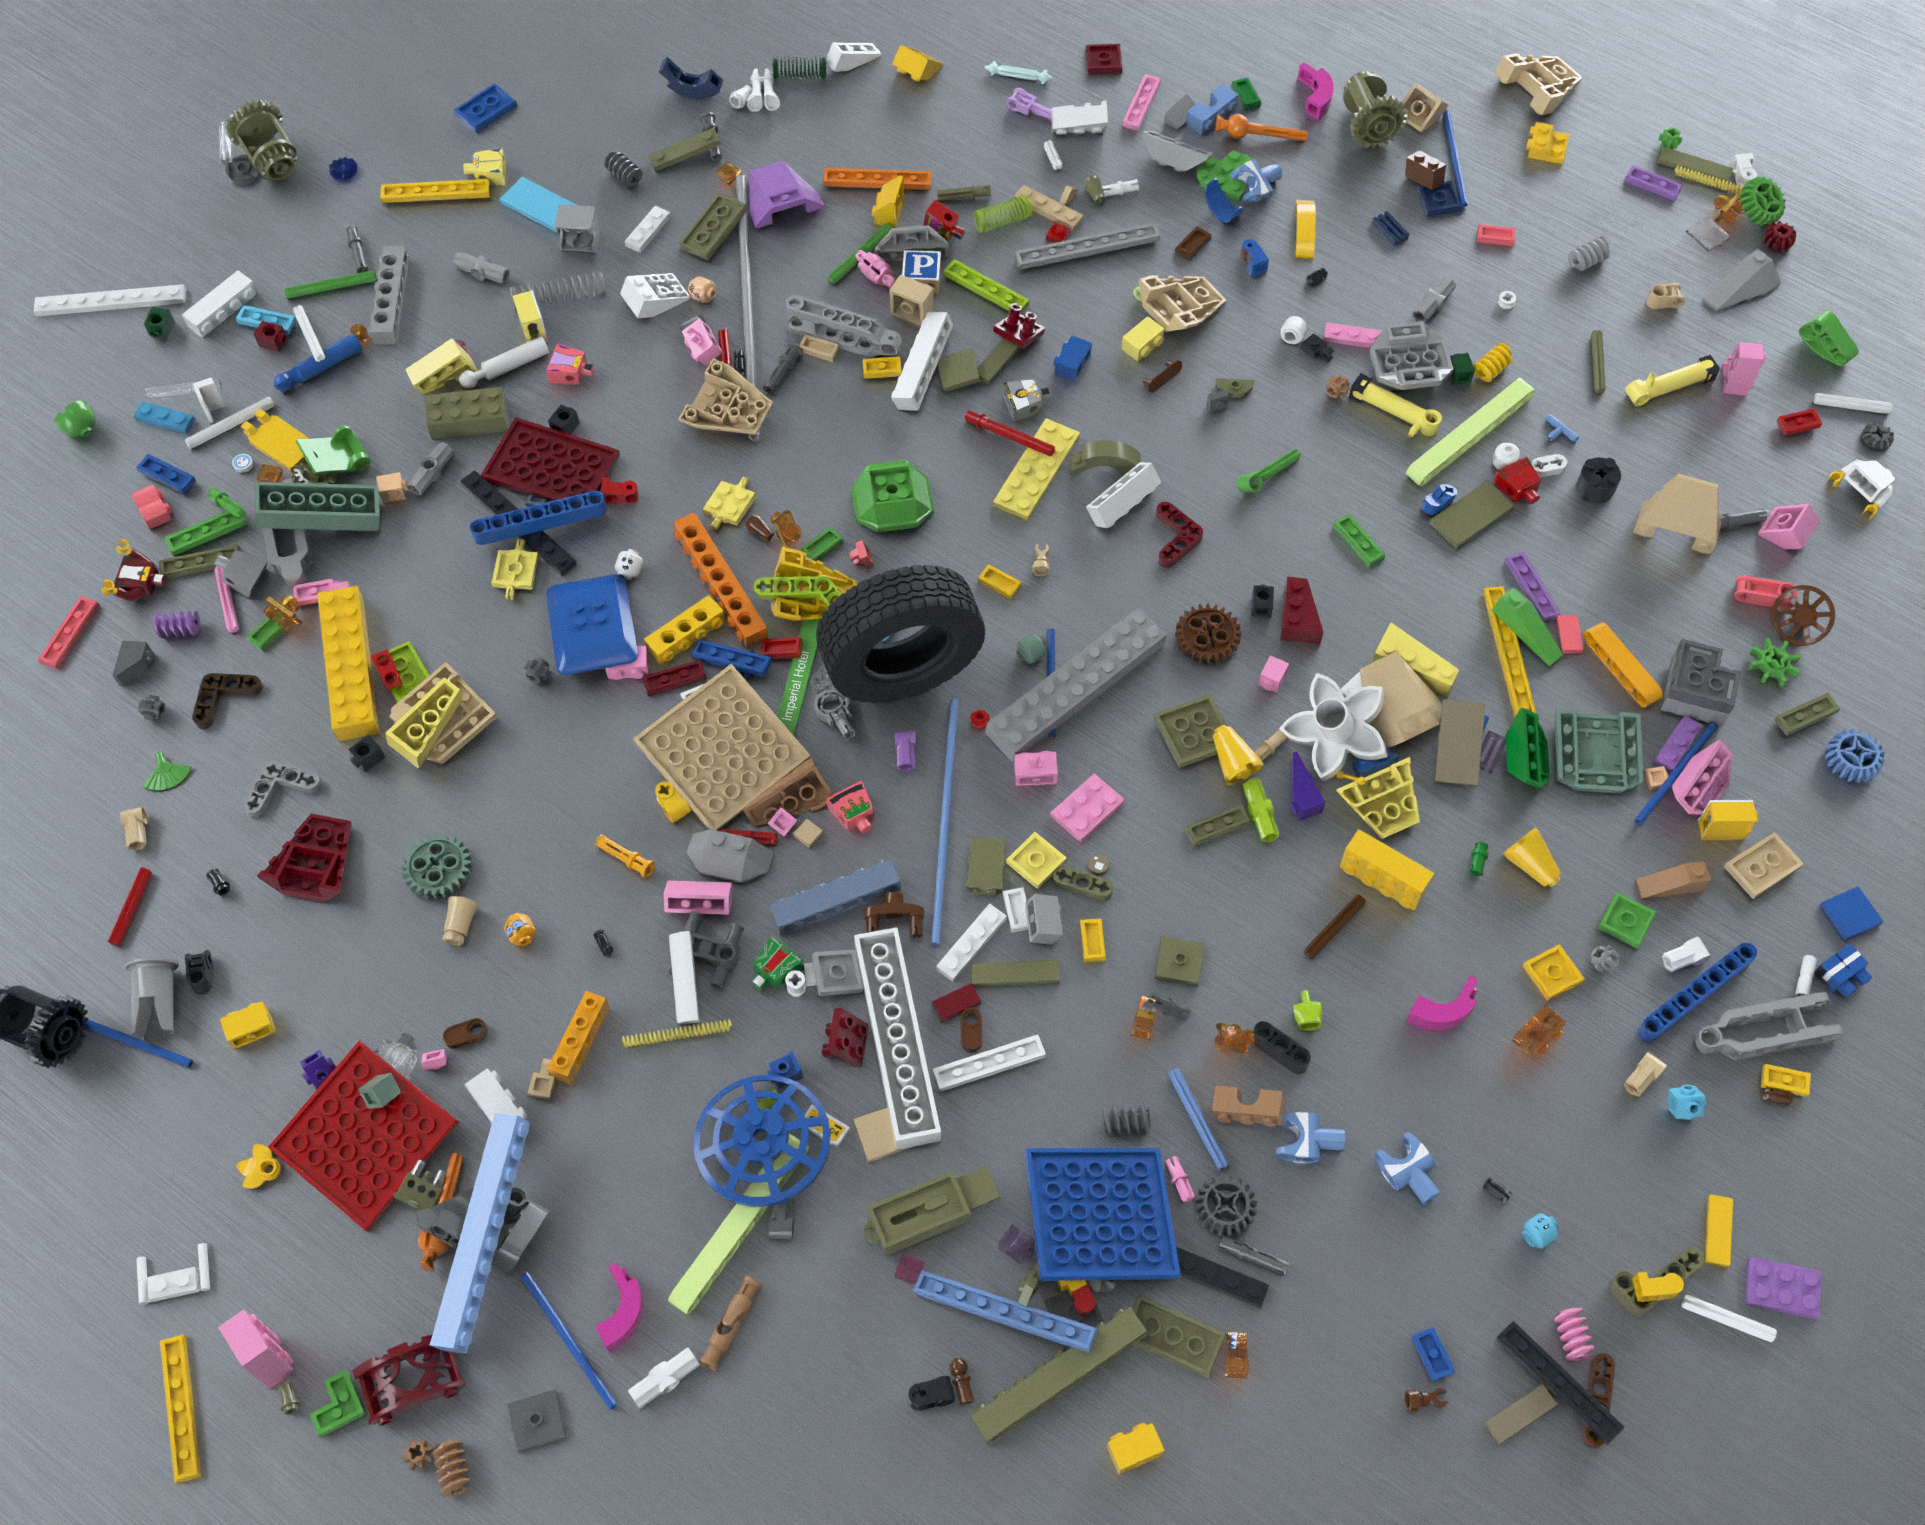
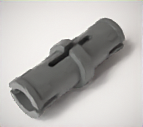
(1169, 1006)

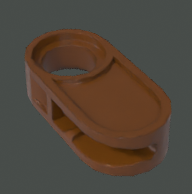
(971, 1033)
(460, 1034)

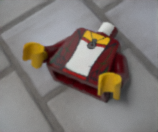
(135, 576)

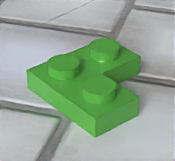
(344, 1407)

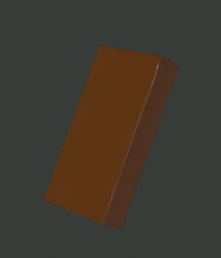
(1193, 243)

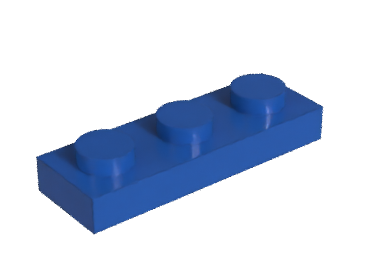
(166, 474)

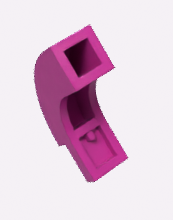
(1322, 84)
(1445, 1016)
(627, 1318)

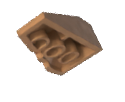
(796, 793)

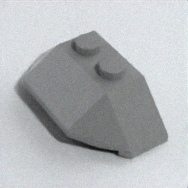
(1173, 153)
(910, 238)
(728, 856)

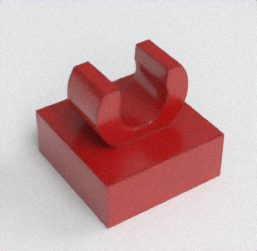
(1057, 233)

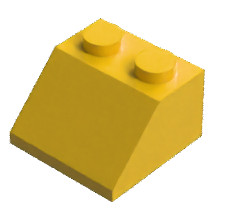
(916, 63)
(889, 203)

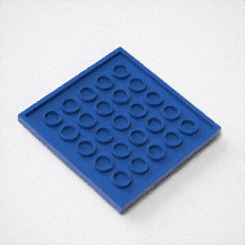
(1100, 1214)

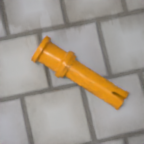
(632, 859)

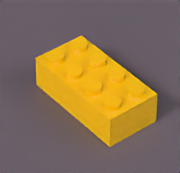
(1386, 870)

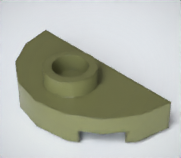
(1235, 387)

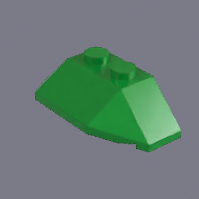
(1527, 749)

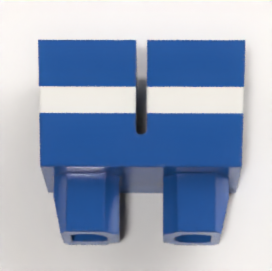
(1842, 968)

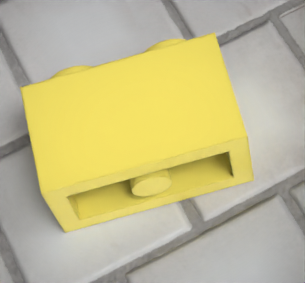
(1143, 339)

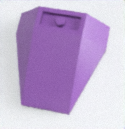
(777, 189)

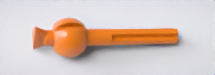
(1238, 126)
(428, 1243)

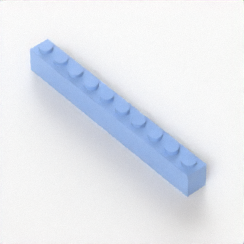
(480, 1234)

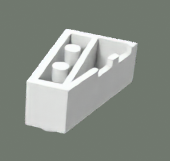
(1079, 118)

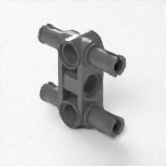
(710, 950)

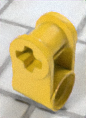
(672, 803)

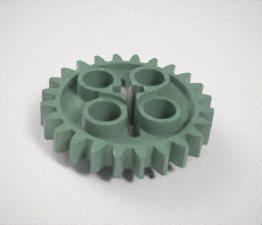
(436, 866)

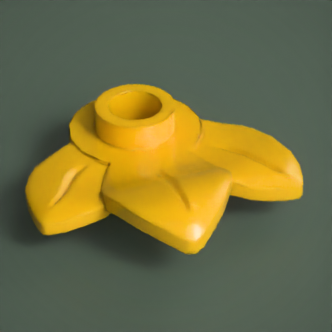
(256, 1167)

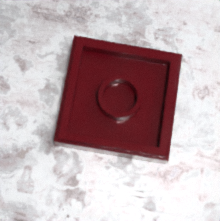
(1104, 58)

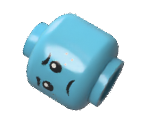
(1540, 1231)

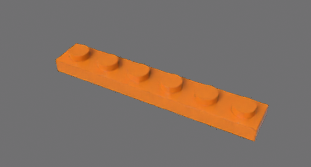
(875, 178)

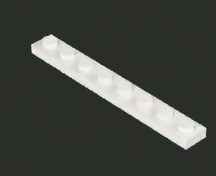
(109, 300)

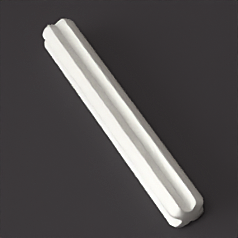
(1853, 403)
(1729, 1318)

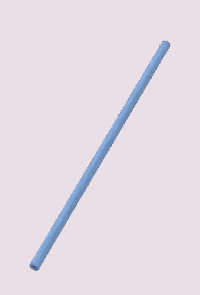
(944, 828)

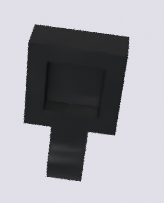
(1317, 347)

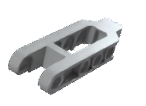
(817, 324)
(292, 566)
(1713, 1039)

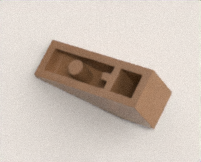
(1674, 881)

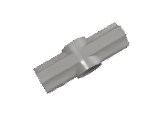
(481, 267)
(1434, 299)
(430, 468)

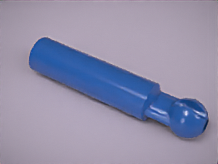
(310, 367)

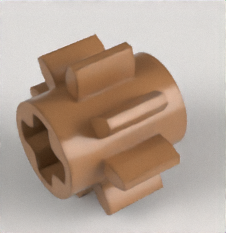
(1337, 386)
(417, 1448)

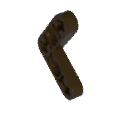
(215, 690)

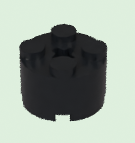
(1598, 479)

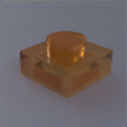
(728, 173)
(269, 473)

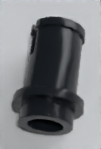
(219, 885)

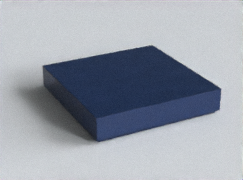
(1439, 200)

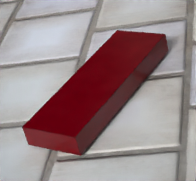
(674, 677)

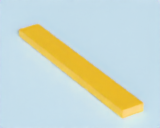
(1509, 655)

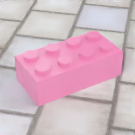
(257, 1348)

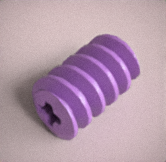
(178, 625)

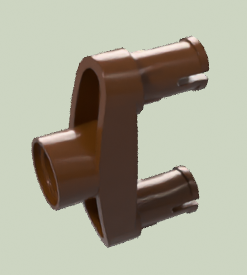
(895, 909)

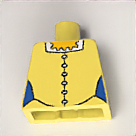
(488, 165)

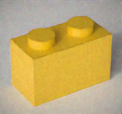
(247, 1025)
(1135, 1447)

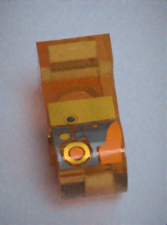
(1144, 1019)

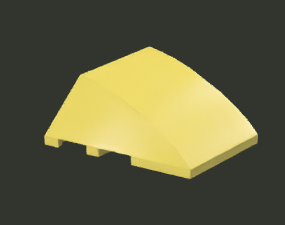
(1385, 799)

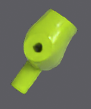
(1308, 1013)

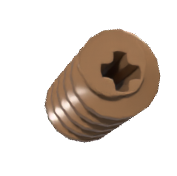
(449, 1468)

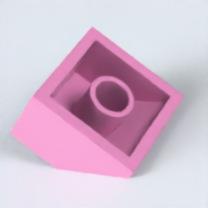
(1790, 526)

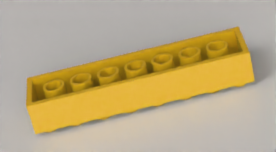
(348, 663)

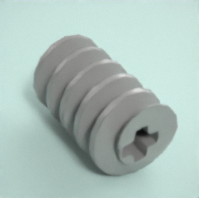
(1589, 254)

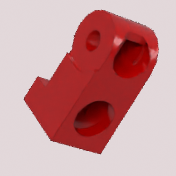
(619, 492)
(387, 669)

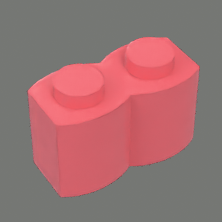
(151, 506)

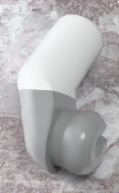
(1102, 1285)

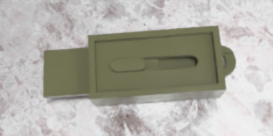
(928, 1209)

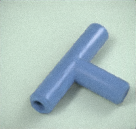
(1560, 428)

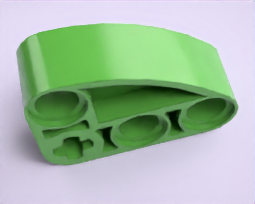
(1829, 338)

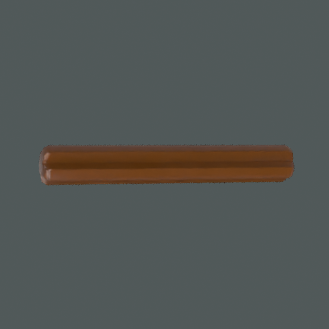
(1334, 926)

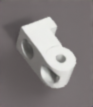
(1743, 168)

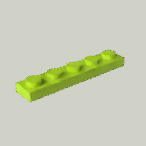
(984, 286)

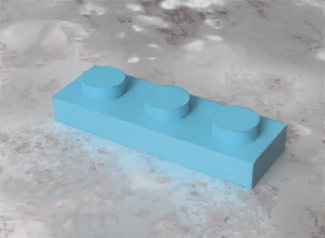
(253, 316)

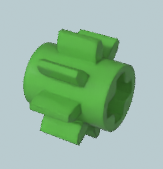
(1670, 138)

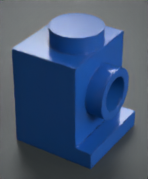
(792, 1072)

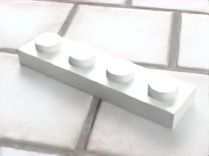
(971, 942)

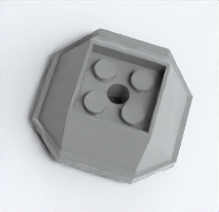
(1410, 357)

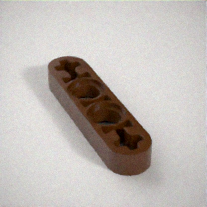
(1604, 1400)

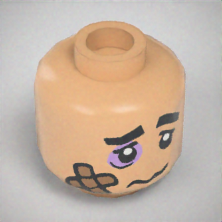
(702, 289)

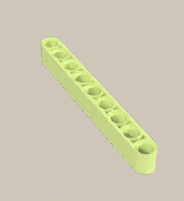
(1470, 432)
(726, 1241)

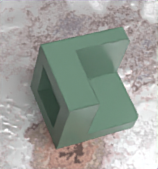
(379, 1091)

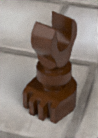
(1414, 1400)

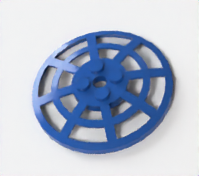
(766, 1150)

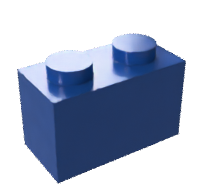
(1072, 358)

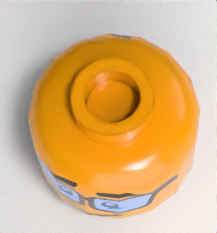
(519, 929)

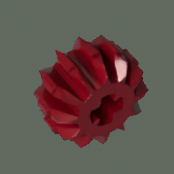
(1780, 236)

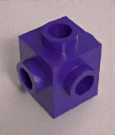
(317, 1068)

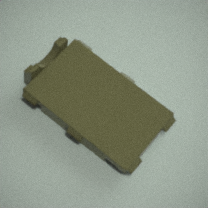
(986, 865)

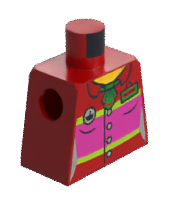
(943, 221)

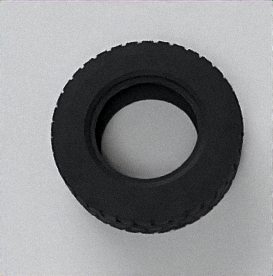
(894, 602)

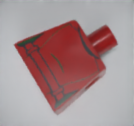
(1518, 481)

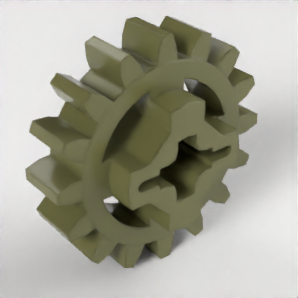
(304, 474)

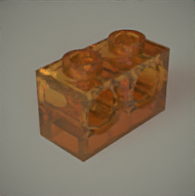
(1536, 1029)

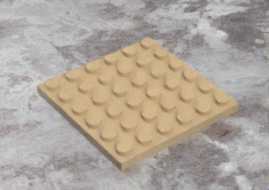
(721, 748)

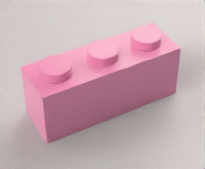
(698, 897)

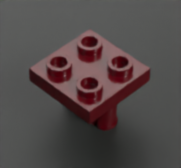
(1019, 328)
(846, 1037)

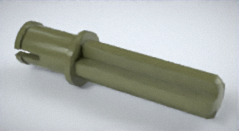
(966, 192)

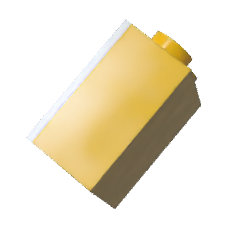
(1727, 820)

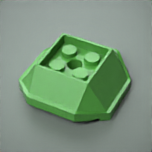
(885, 511)

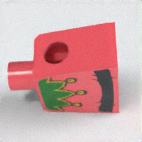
(852, 807)

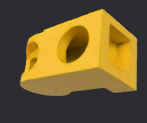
(1657, 1288)

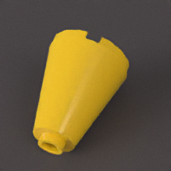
(1235, 755)
(1534, 858)

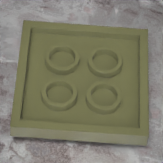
(1190, 729)

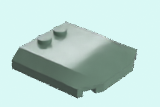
(1598, 751)

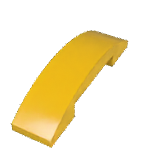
(1305, 229)

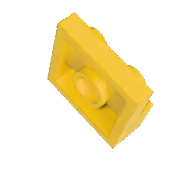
(1547, 144)

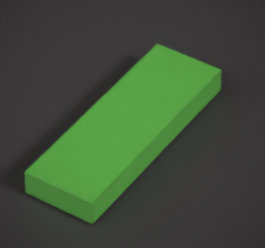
(1359, 540)

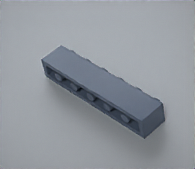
(835, 897)

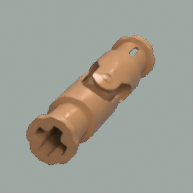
(736, 1312)

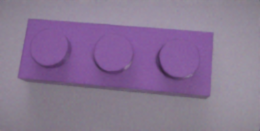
(1678, 743)

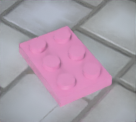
(1087, 807)

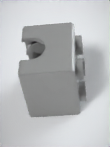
(577, 228)

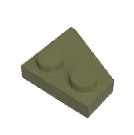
(1029, 1286)

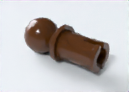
(959, 1368)

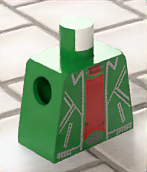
(774, 964)

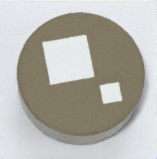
(1098, 864)

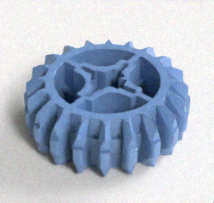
(1849, 761)

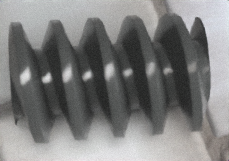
(623, 168)
(1126, 1120)

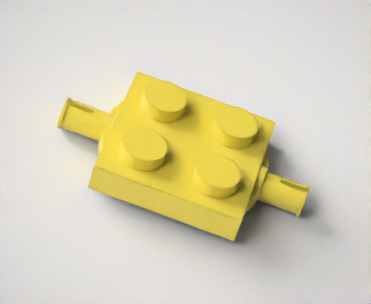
(729, 503)
(515, 569)

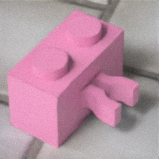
(701, 342)
(1035, 768)

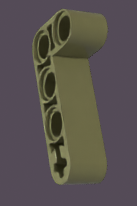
(1627, 1296)

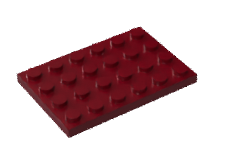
(548, 462)

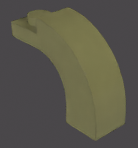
(1105, 453)

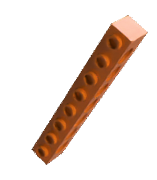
(692, 527)

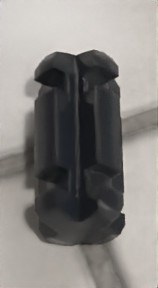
(1316, 276)
(603, 942)
(1497, 1190)

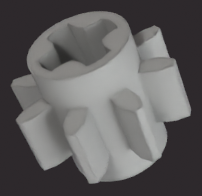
(1605, 958)

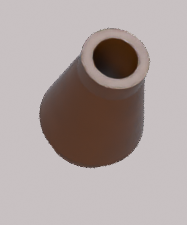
(759, 527)

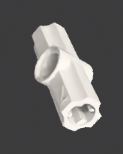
(663, 1378)

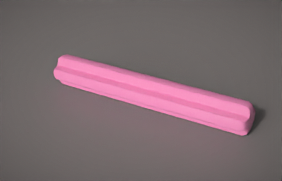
(227, 602)

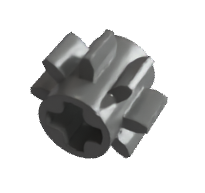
(537, 670)
(151, 707)

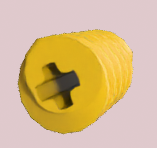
(1493, 362)

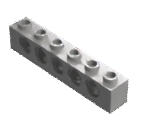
(389, 295)

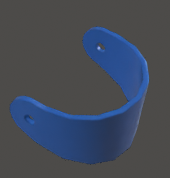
(1219, 203)

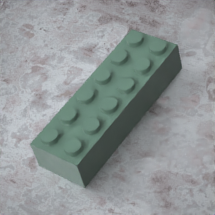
(316, 506)

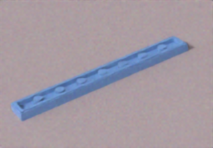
(1005, 1311)

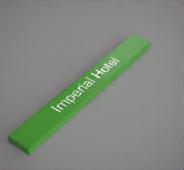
(799, 677)

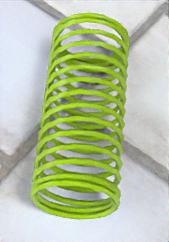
(1022, 200)

